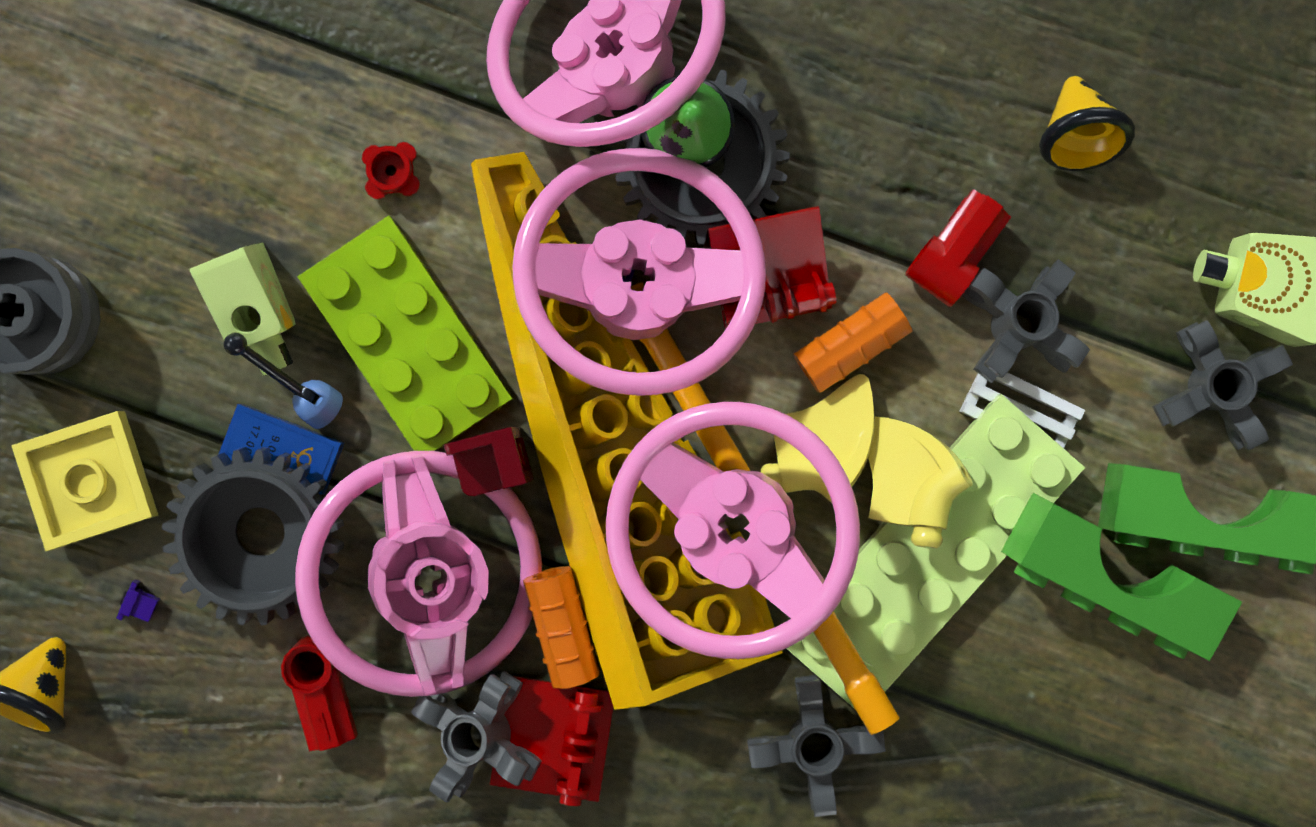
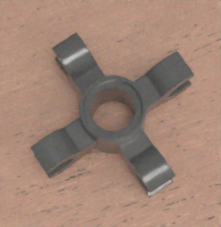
(1058, 347)
(1240, 423)
(773, 750)
(463, 755)

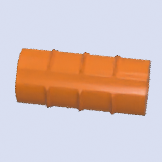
(853, 342)
(561, 627)

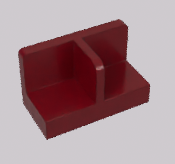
(491, 461)

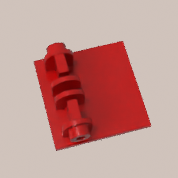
(793, 264)
(567, 733)

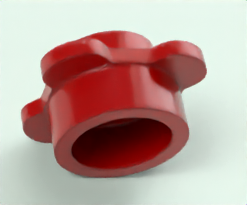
(379, 159)

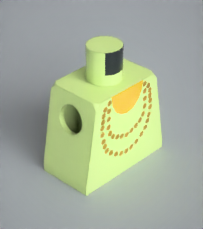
(241, 281)
(1266, 285)

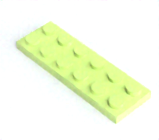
(909, 591)

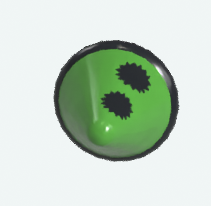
(698, 129)

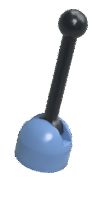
(312, 400)

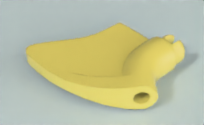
(843, 423)
(914, 480)

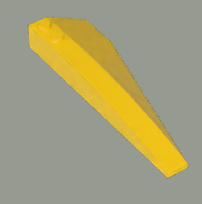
(581, 446)

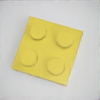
(85, 480)

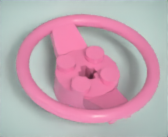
(606, 63)
(679, 275)
(701, 501)
(417, 538)

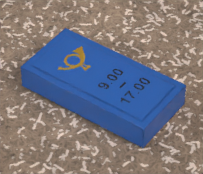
(259, 429)

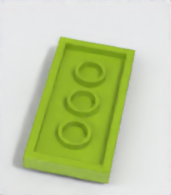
(405, 337)

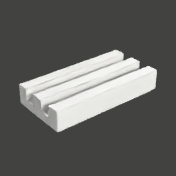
(1063, 430)

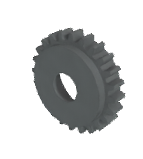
(747, 170)
(209, 540)

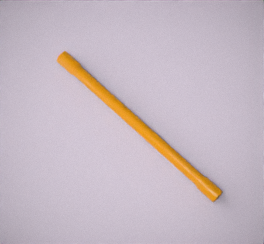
(858, 681)

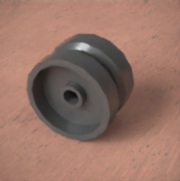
(44, 314)

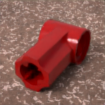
(951, 259)
(319, 699)

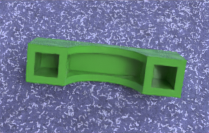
(1154, 504)
(1174, 604)

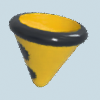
(1085, 129)
(35, 688)

